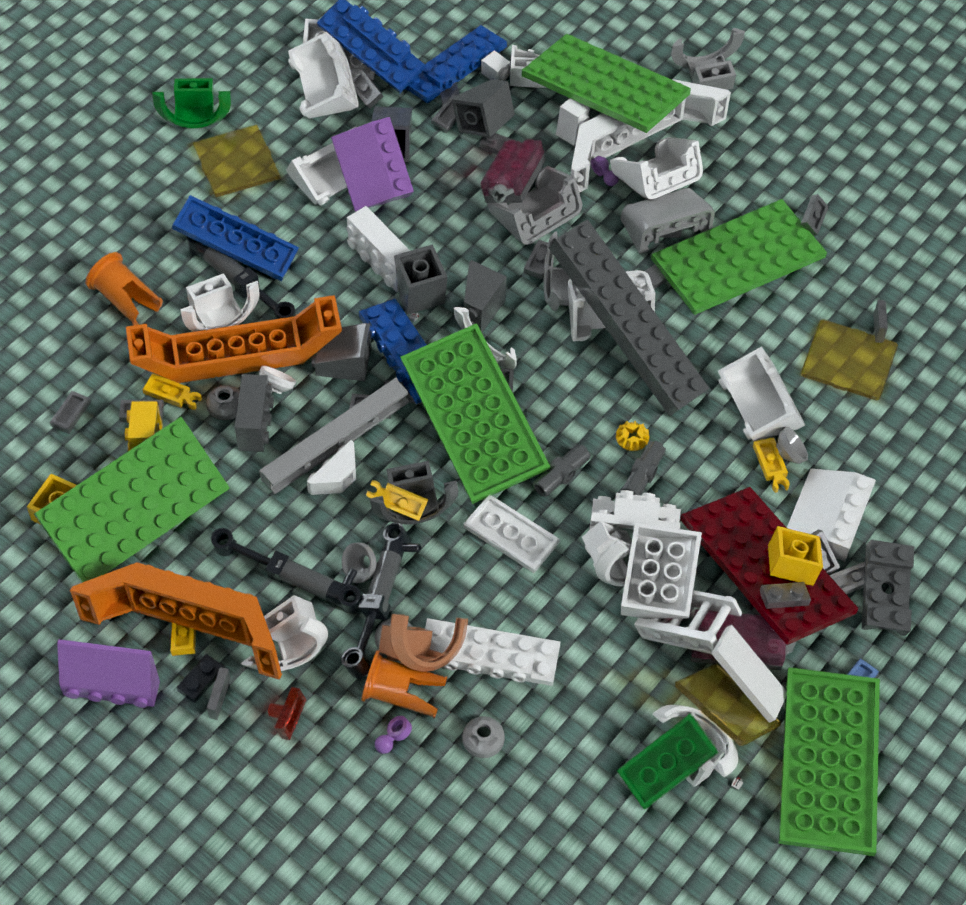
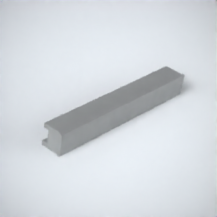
(333, 435)

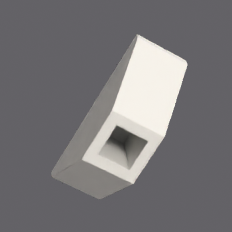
(335, 473)

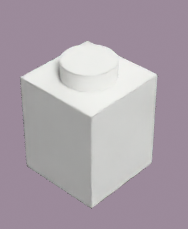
(495, 66)

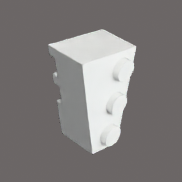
(520, 60)

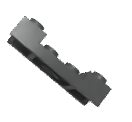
(888, 565)

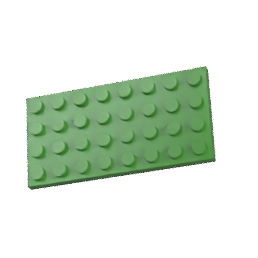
(606, 82)
(738, 256)
(475, 413)
(132, 501)
(830, 762)

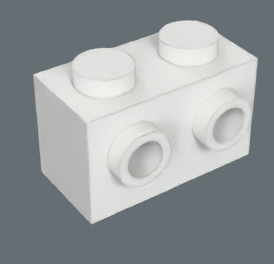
(570, 117)

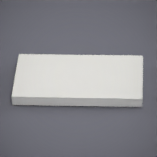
(511, 533)
(749, 673)

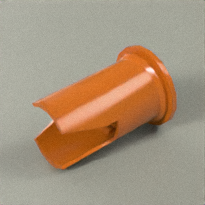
(120, 286)
(390, 682)

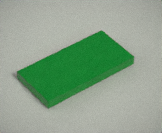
(668, 761)

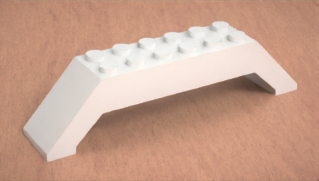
(608, 135)

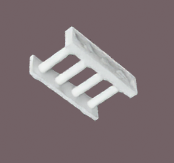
(690, 636)

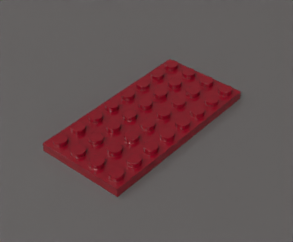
(737, 538)

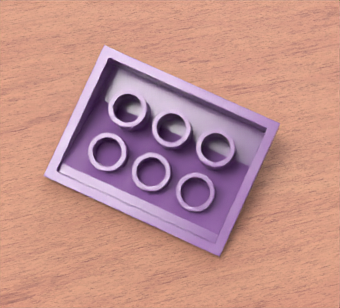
(372, 164)
(107, 673)

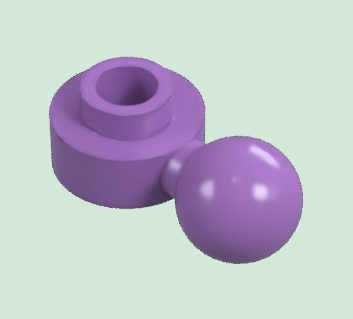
(601, 167)
(397, 729)

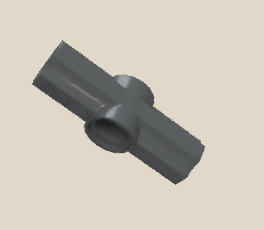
(645, 468)
(561, 470)

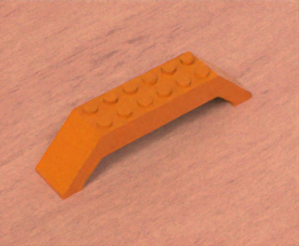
(236, 347)
(182, 602)

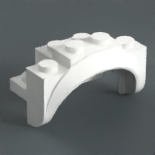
(634, 508)

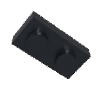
(199, 678)

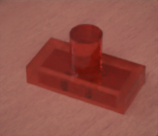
(288, 713)

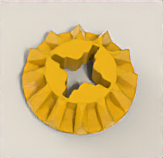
(633, 443)

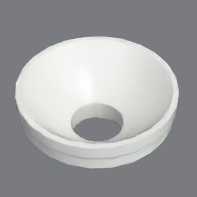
(280, 381)

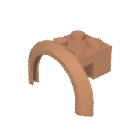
(413, 644)

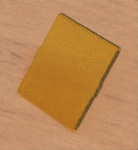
(236, 160)
(849, 360)
(725, 704)

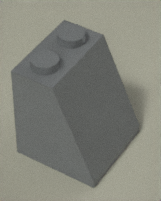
(484, 108)
(402, 124)
(420, 279)
(483, 294)
(345, 354)

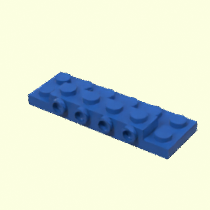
(372, 43)
(455, 63)
(235, 238)
(394, 337)

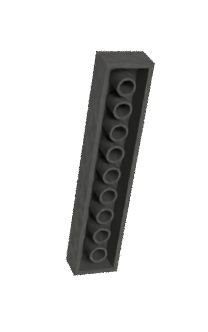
(628, 317)

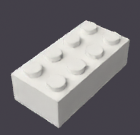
(375, 244)

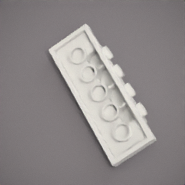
(498, 653)

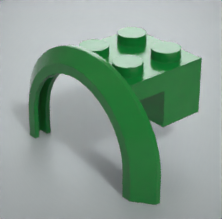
(193, 103)

